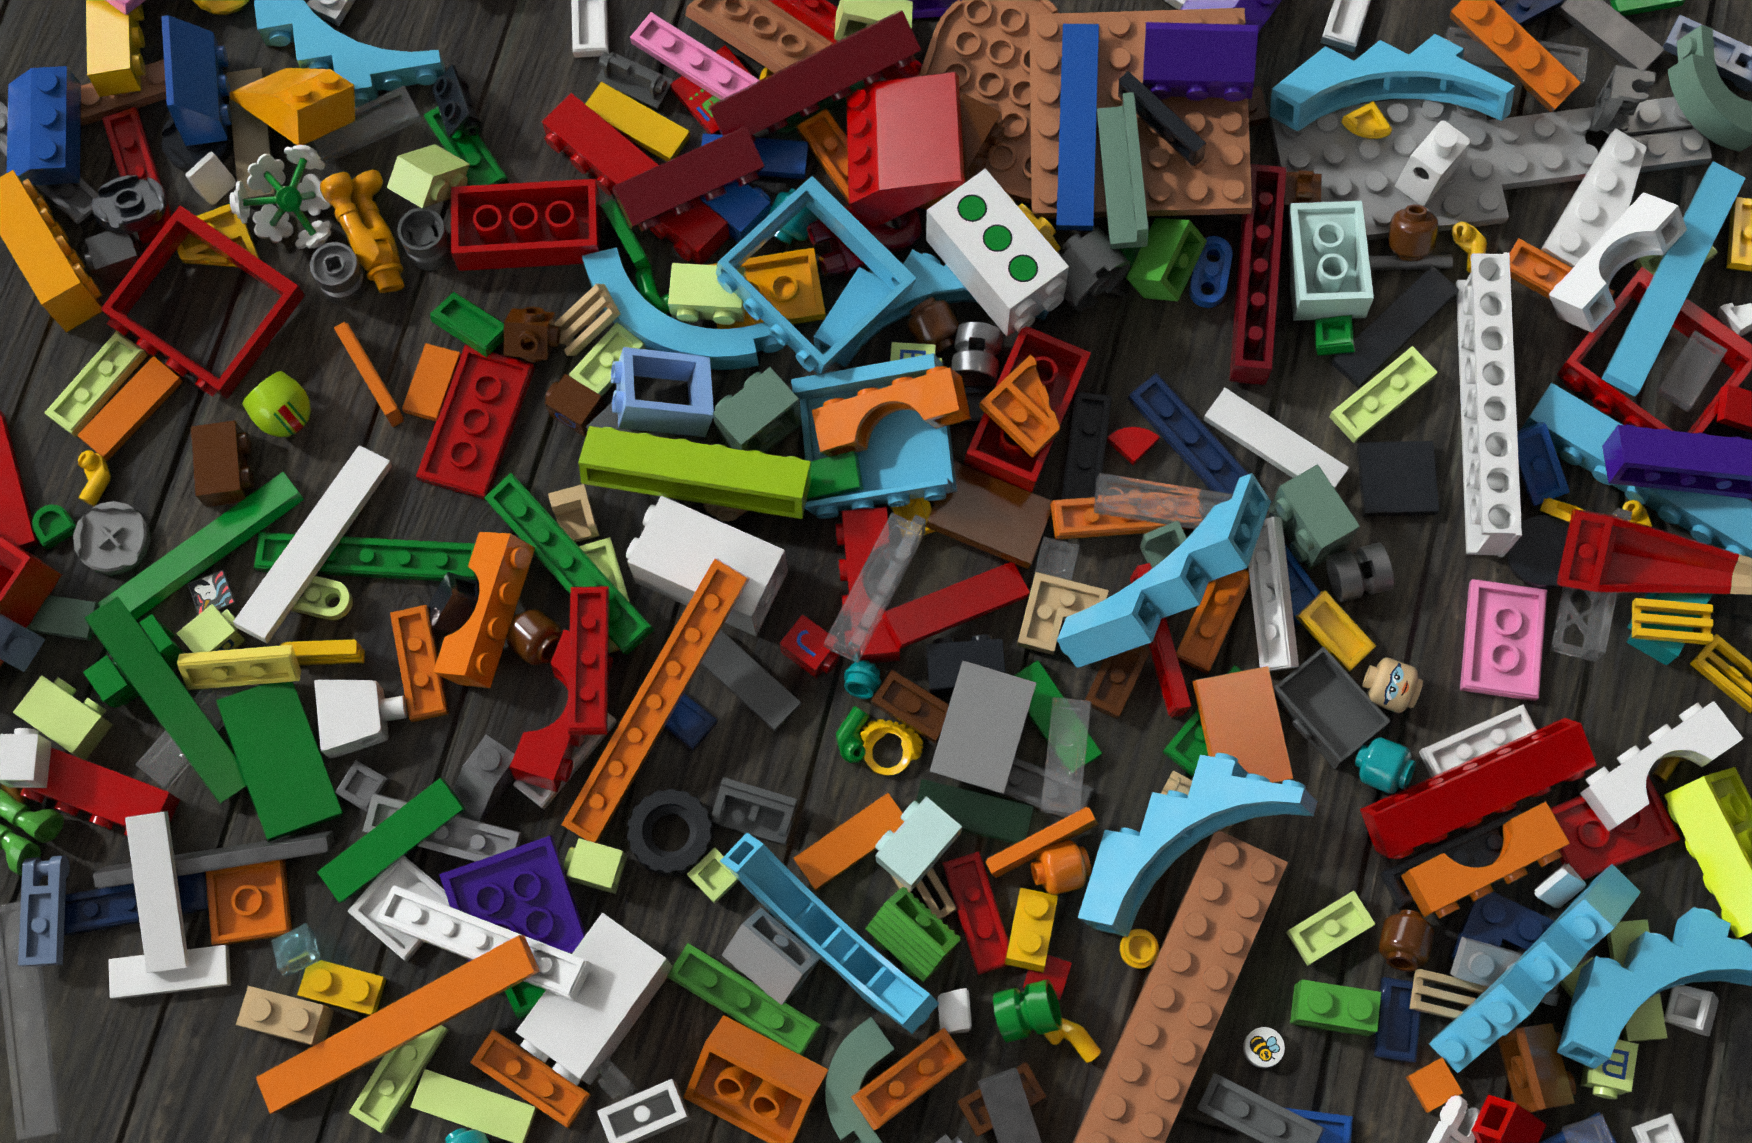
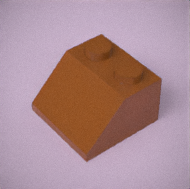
(1536, 1068)

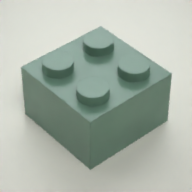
(758, 414)
(1313, 517)

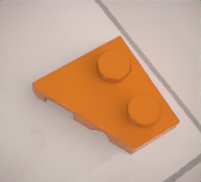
(1023, 408)

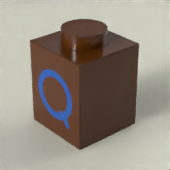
(573, 404)

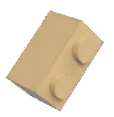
(284, 1016)

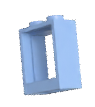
(660, 416)

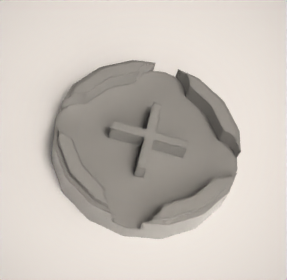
(112, 538)

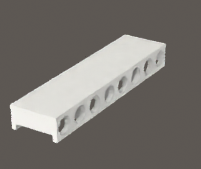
(1488, 407)

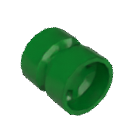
(1025, 1011)

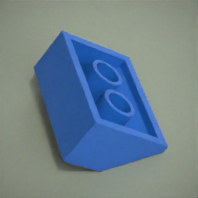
(195, 82)
(44, 126)

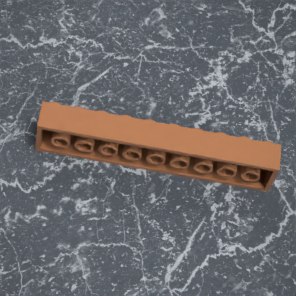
(1183, 994)

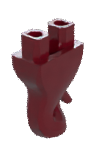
(844, 261)

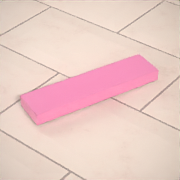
(690, 58)

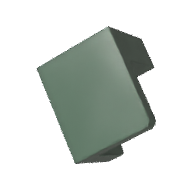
(1162, 542)

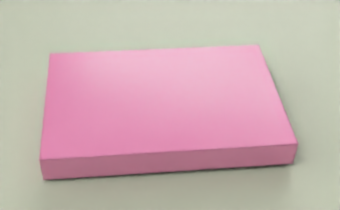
(1503, 640)

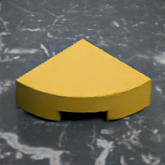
(1367, 122)
(1558, 509)

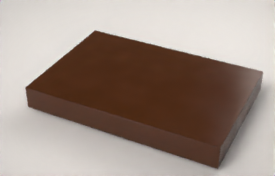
(992, 516)

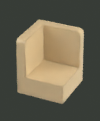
(574, 512)

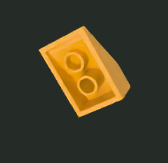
(300, 102)

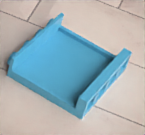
(903, 453)

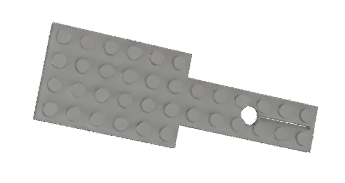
(1500, 156)

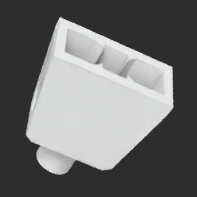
(1438, 155)
(354, 715)

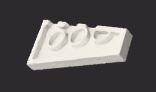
(1598, 200)

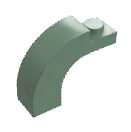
(1705, 97)
(849, 1067)

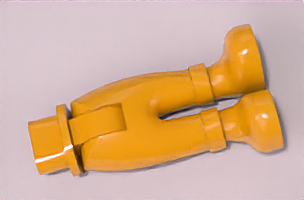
(364, 226)

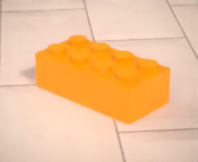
(45, 255)

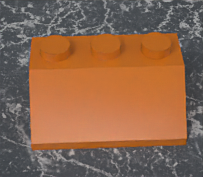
(755, 1082)

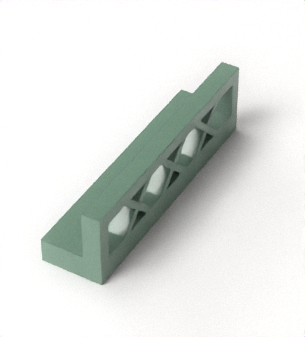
(1123, 175)

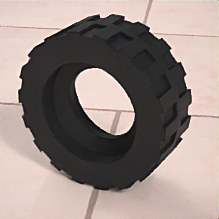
(657, 806)

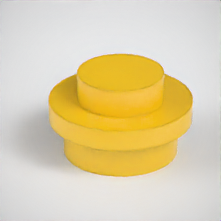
(1139, 949)

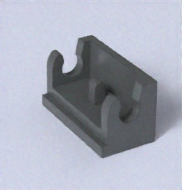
(1621, 95)
(754, 811)

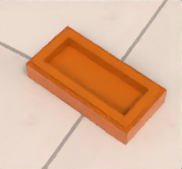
(431, 382)

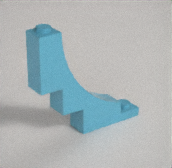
(1213, 550)

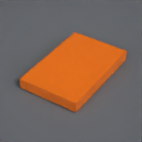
(1244, 721)

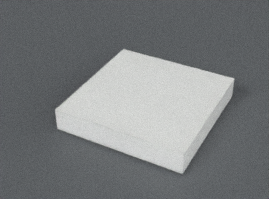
(368, 905)

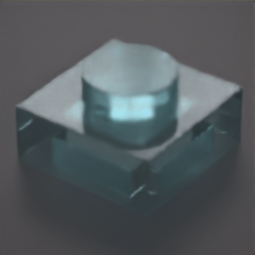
(295, 950)

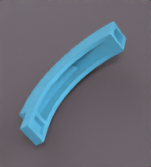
(726, 347)

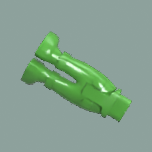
(41, 825)

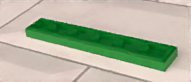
(207, 546)
(378, 557)
(565, 558)
(167, 699)

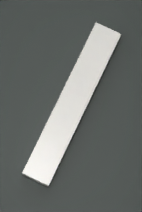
(312, 544)
(473, 937)

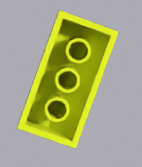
(1718, 834)

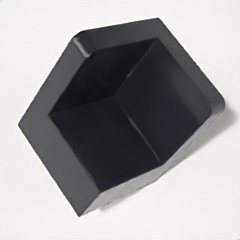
(453, 602)

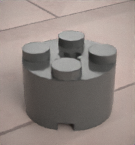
(1092, 268)

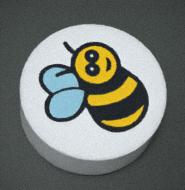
(1263, 1047)

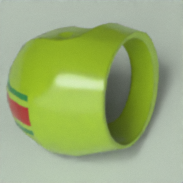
(278, 405)

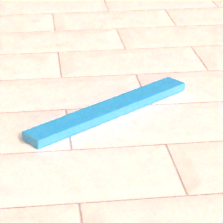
(1673, 280)

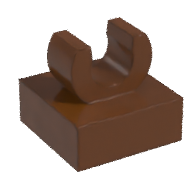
(1302, 188)

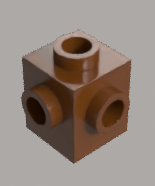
(530, 334)

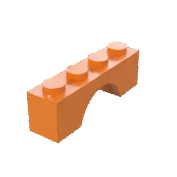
(1527, 59)
(848, 423)
(474, 650)
(1527, 839)

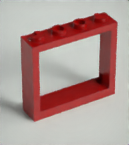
(151, 263)
(1688, 320)

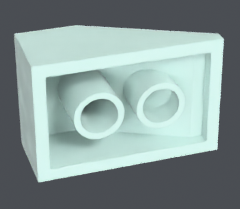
(1329, 260)

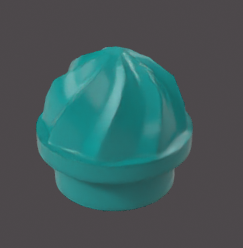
(862, 679)

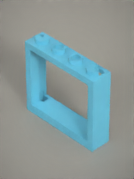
(852, 234)

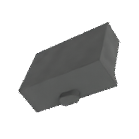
(1329, 707)

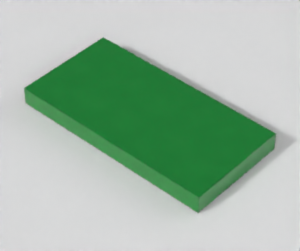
(279, 759)

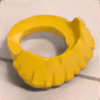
(910, 743)

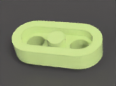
(317, 596)

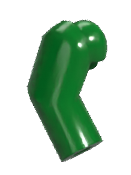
(648, 289)
(849, 738)

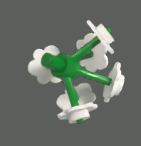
(295, 198)

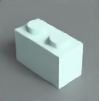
(917, 842)

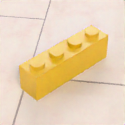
(114, 48)

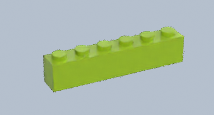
(695, 472)

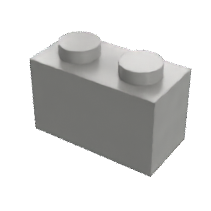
(770, 956)

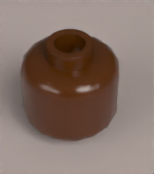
(1413, 233)
(933, 324)
(534, 637)
(1406, 940)

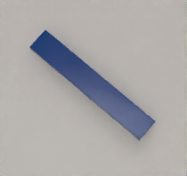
(1077, 127)

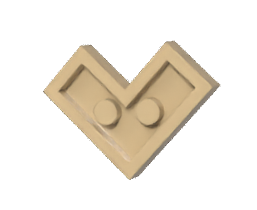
(1049, 604)

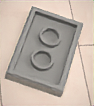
(982, 727)

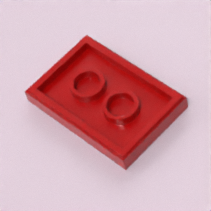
(1595, 848)

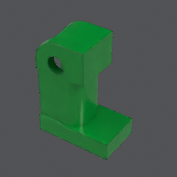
(110, 680)

